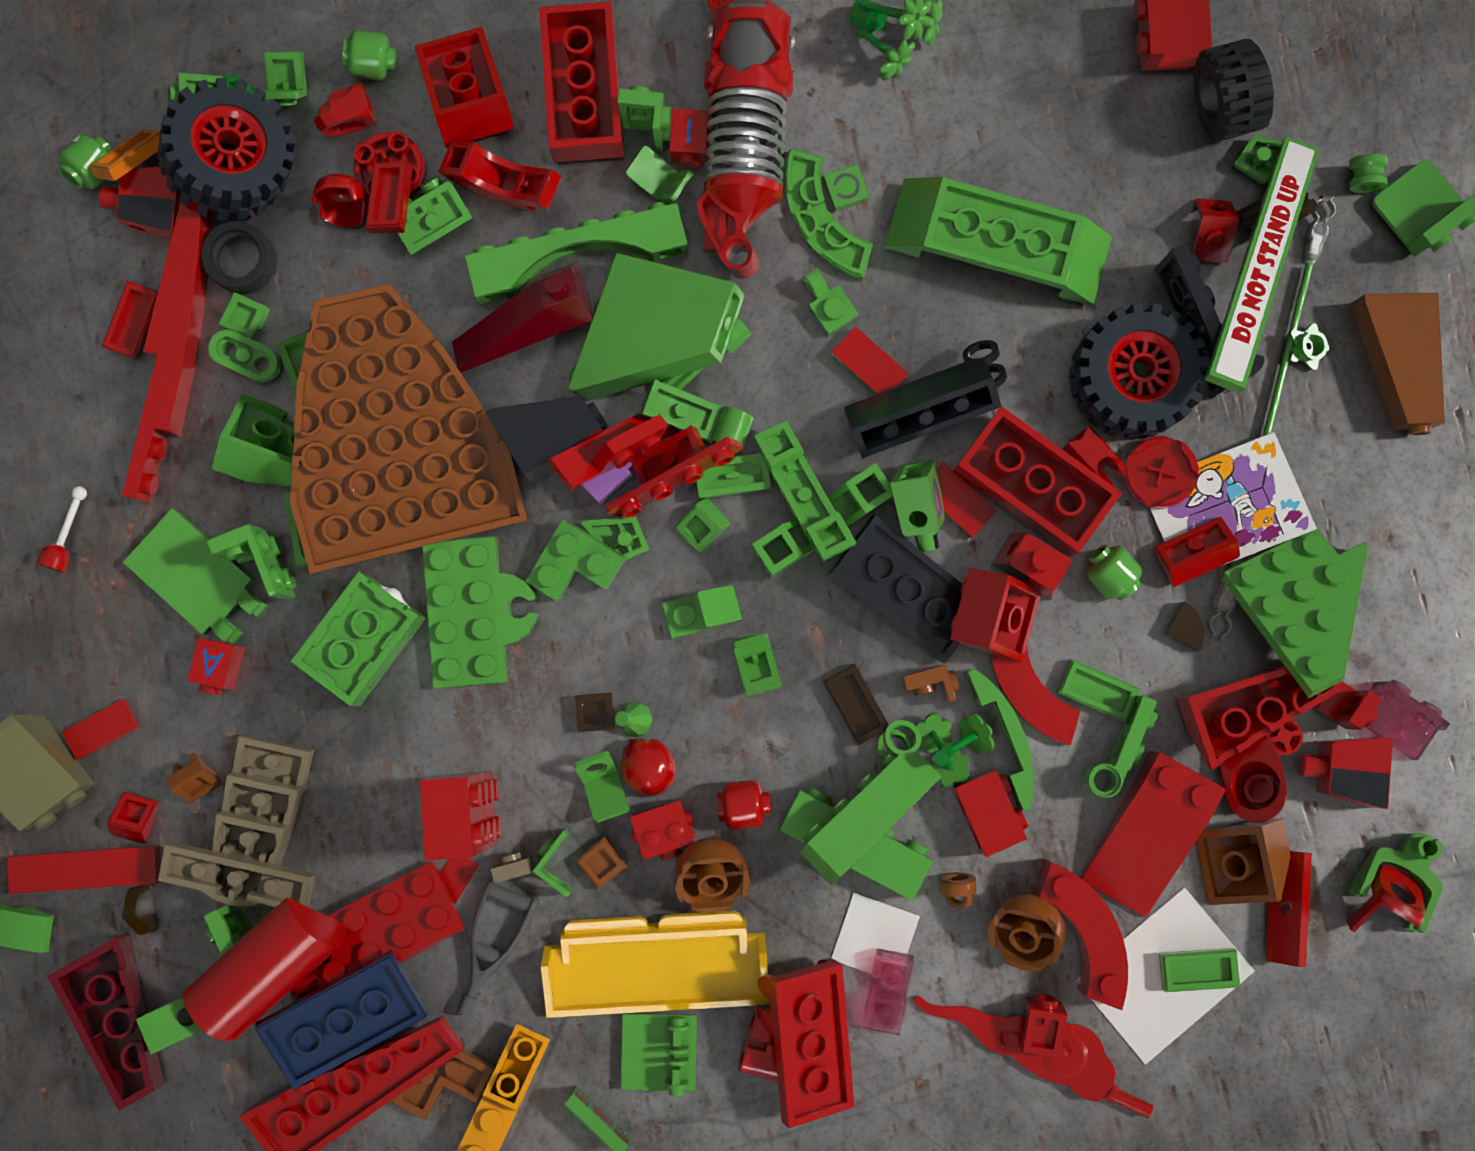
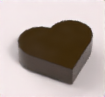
(139, 910)

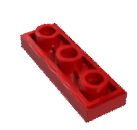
(1286, 926)

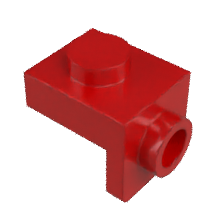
(1351, 707)

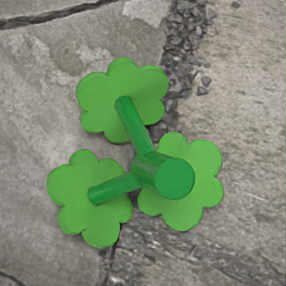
(948, 758)

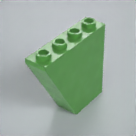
(653, 327)

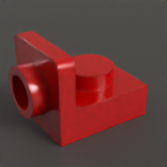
(1043, 1026)

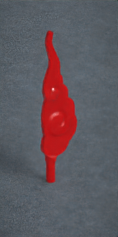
(1080, 1066)

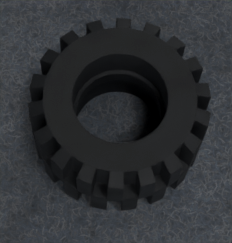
(1233, 89)

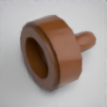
(958, 885)

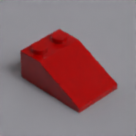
(464, 86)

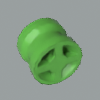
(1368, 173)

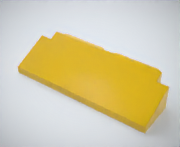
(653, 966)

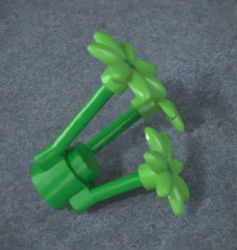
(872, 17)

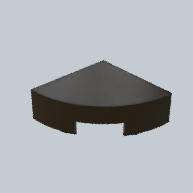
(1187, 627)

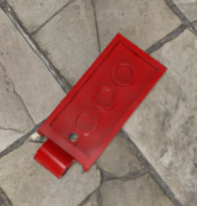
(397, 917)

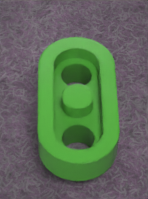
(246, 357)

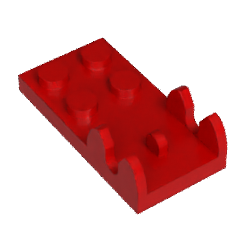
(809, 1041)

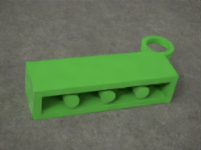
(876, 807)

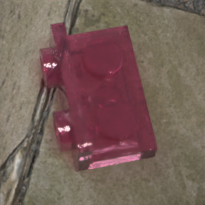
(1405, 719)

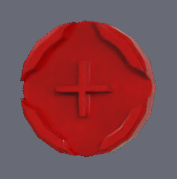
(1161, 472)

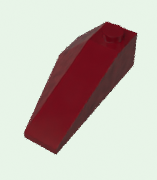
(534, 314)

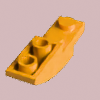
(505, 1091)

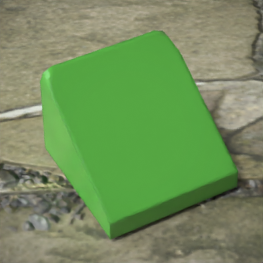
(702, 525)

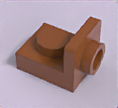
(924, 682)

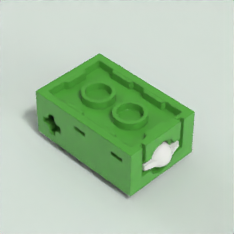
(358, 639)

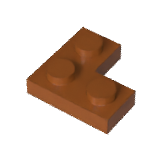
(462, 1074)

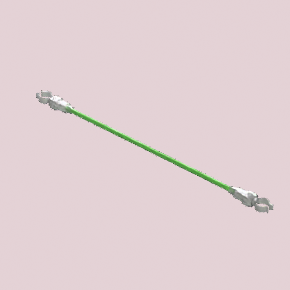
(1315, 235)

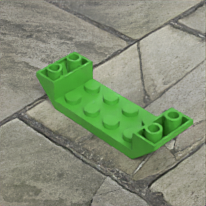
(1000, 234)

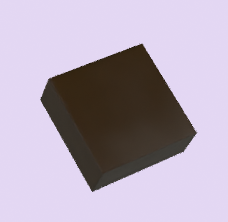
(595, 712)

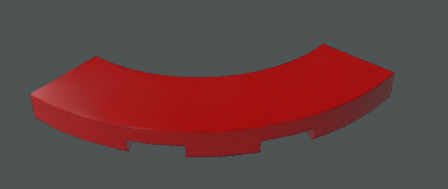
(1033, 700)

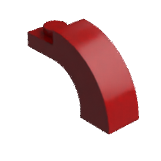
(498, 178)

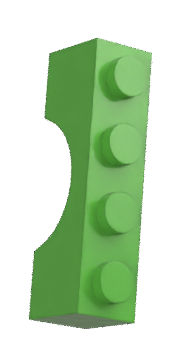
(853, 501)

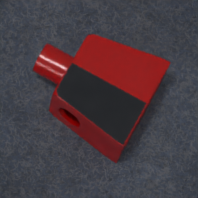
(143, 202)
(1033, 563)
(1352, 769)

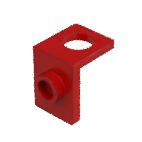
(1215, 230)

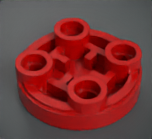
(388, 148)

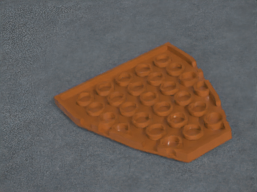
(389, 438)

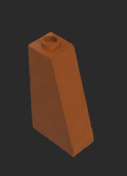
(1405, 355)

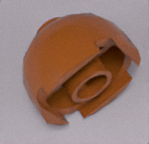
(711, 875)
(1027, 932)

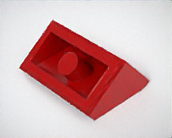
(1197, 551)

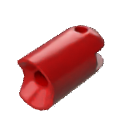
(1095, 454)

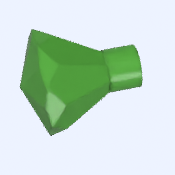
(634, 719)

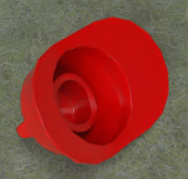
(1255, 782)

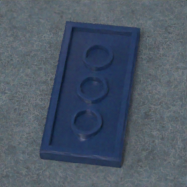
(341, 1019)

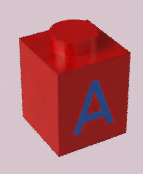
(215, 665)

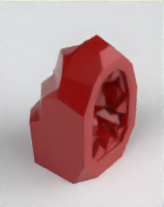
(345, 112)

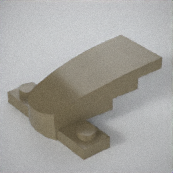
(250, 831)

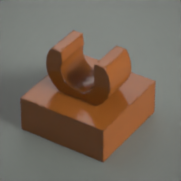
(193, 779)

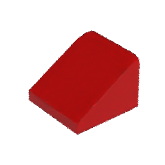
(132, 817)

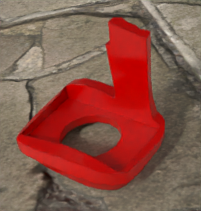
(1385, 896)

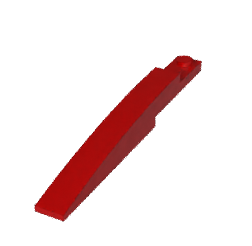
(174, 343)

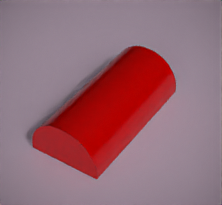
(261, 969)

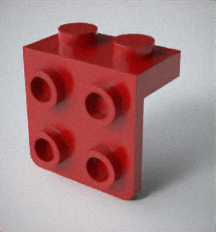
(1171, 33)

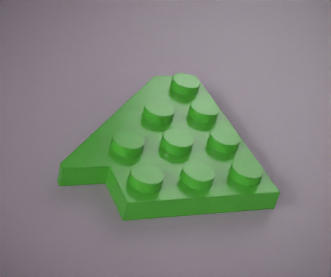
(1303, 605)

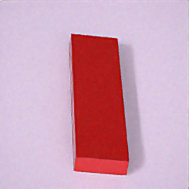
(83, 869)

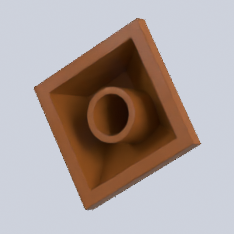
(1244, 862)

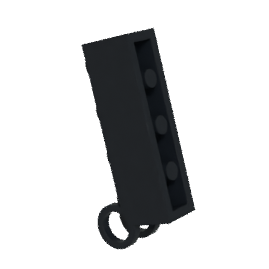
(928, 402)

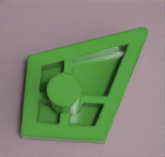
(1258, 158)
(619, 534)

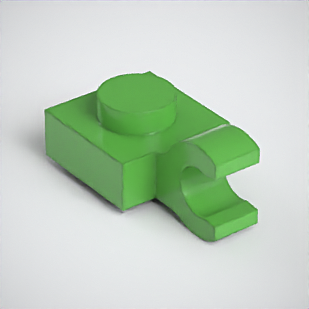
(831, 306)

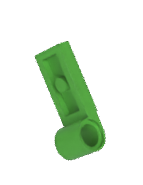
(686, 410)
(1127, 750)

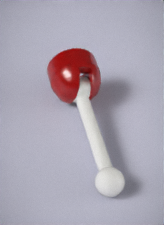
(56, 555)

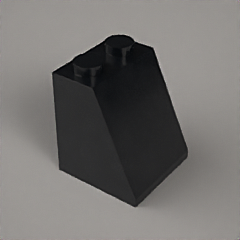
(545, 429)

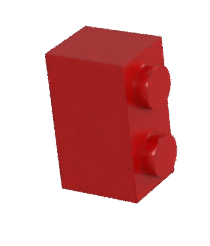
(990, 812)

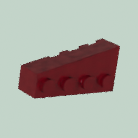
(103, 1003)

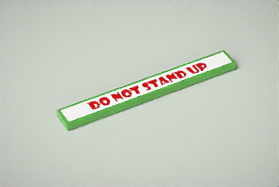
(1262, 266)

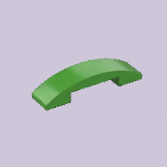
(803, 492)
(1023, 778)

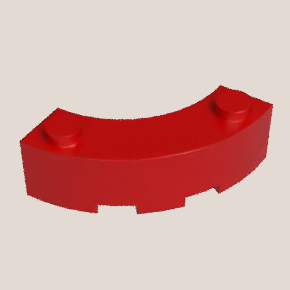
(1100, 939)

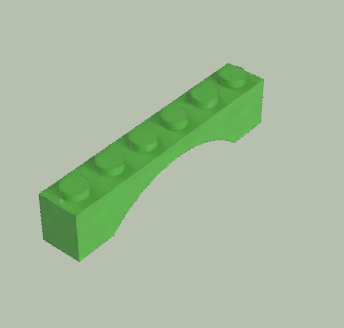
(506, 269)

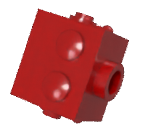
(662, 830)

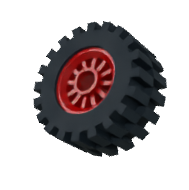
(207, 182)
(1114, 404)

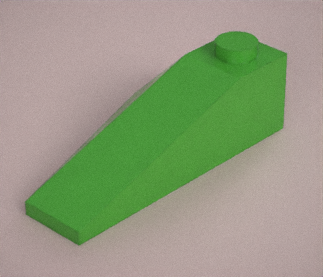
(256, 444)

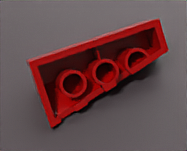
(1243, 710)

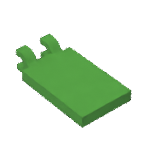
(192, 580)

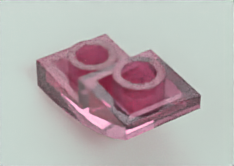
(888, 991)

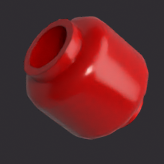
(743, 804)

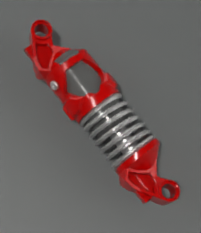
(747, 95)

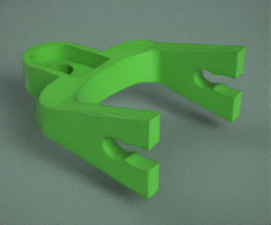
(1411, 859)

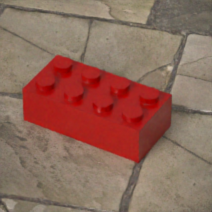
(581, 81)
(1037, 482)
(459, 815)

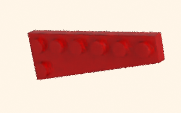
(350, 1092)

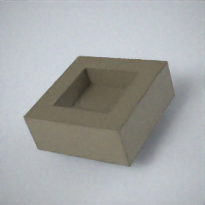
(512, 867)

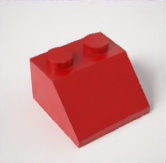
(995, 614)

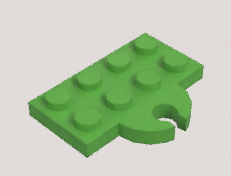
(471, 612)

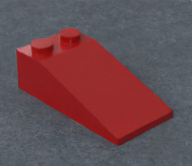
(1152, 832)

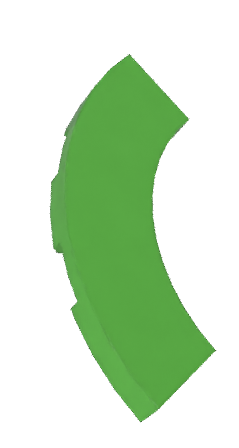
(814, 220)

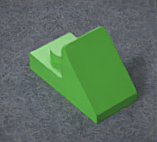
(702, 611)

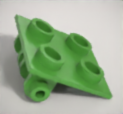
(659, 1052)

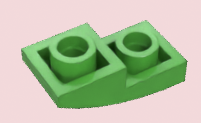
(25, 928)

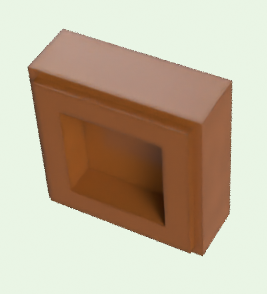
(601, 863)

